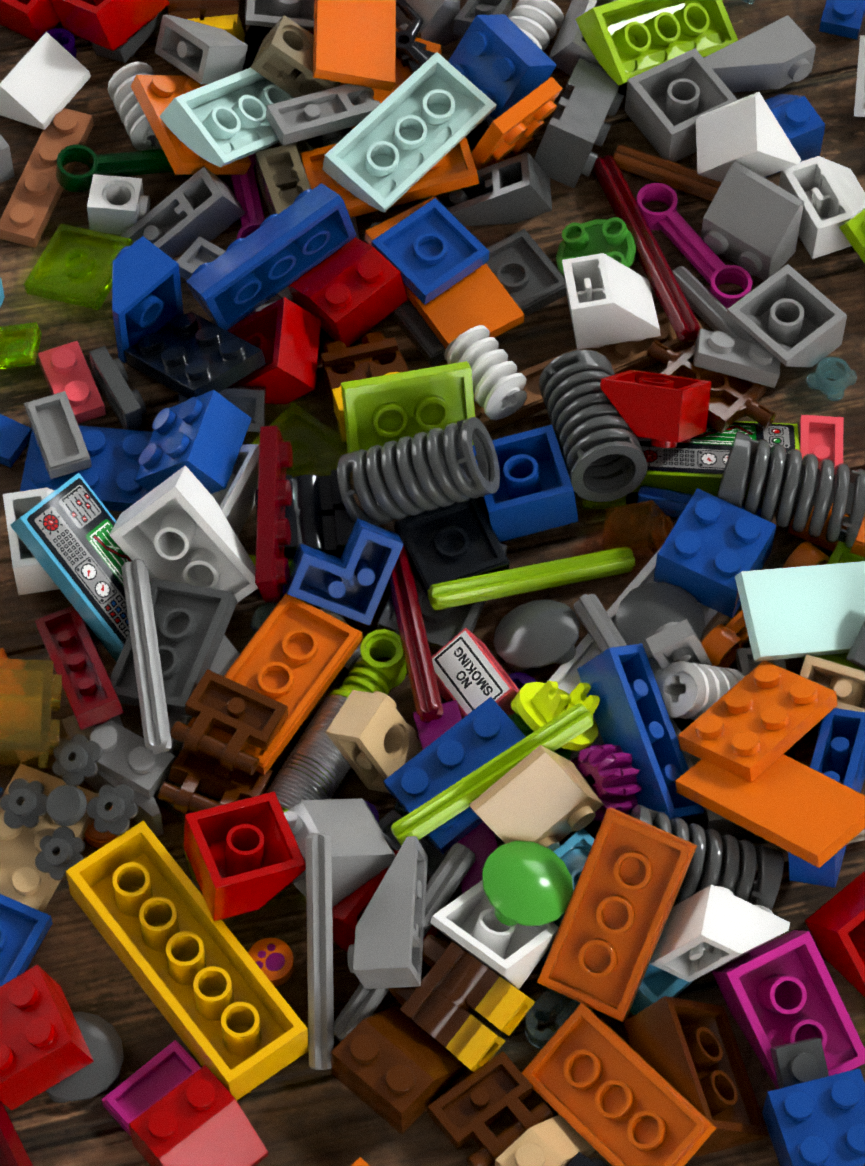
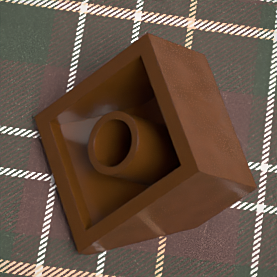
(394, 1066)

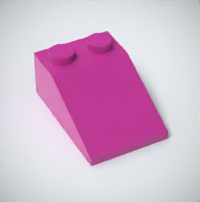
(787, 997)

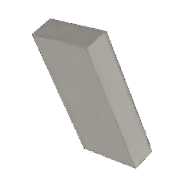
(58, 435)

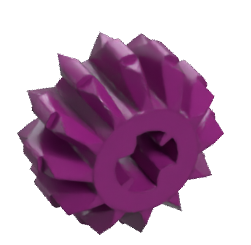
(610, 777)

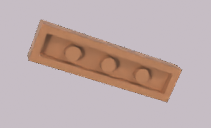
(38, 186)

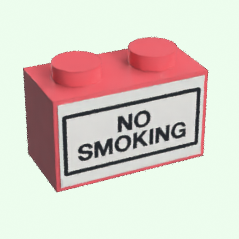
(472, 674)

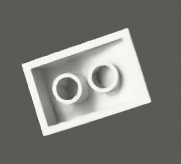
(185, 537)

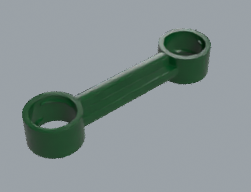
(108, 164)

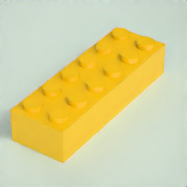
(187, 961)

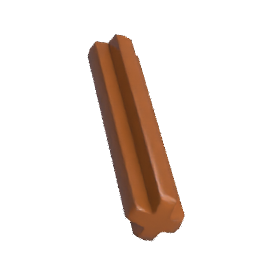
(665, 172)

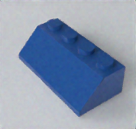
(272, 256)

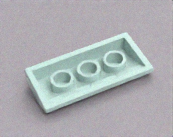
(226, 117)
(407, 134)

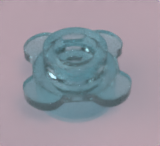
(832, 368)

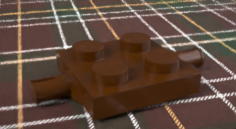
(729, 396)

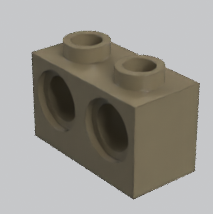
(288, 60)
(280, 177)

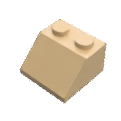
(538, 801)

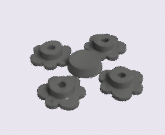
(68, 805)

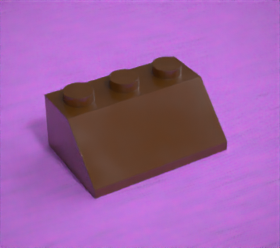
(700, 1058)

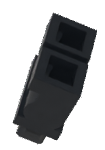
(316, 515)

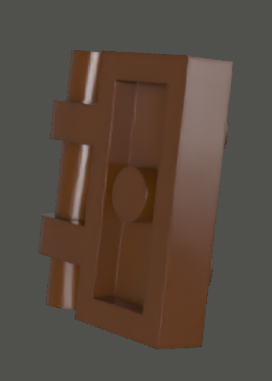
(233, 709)
(207, 776)
(480, 1101)

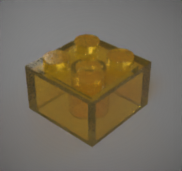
(26, 702)

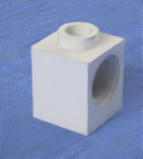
(116, 203)

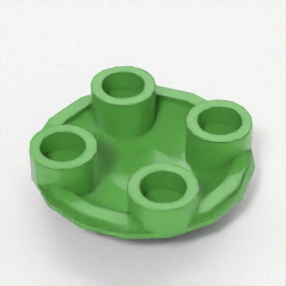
(596, 238)
(526, 884)

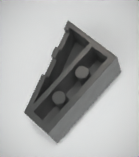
(578, 124)

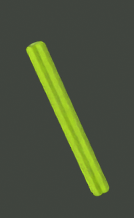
(530, 578)
(465, 791)

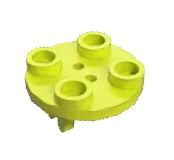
(543, 702)

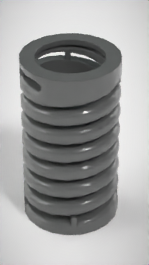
(593, 437)
(419, 473)
(794, 481)
(727, 873)

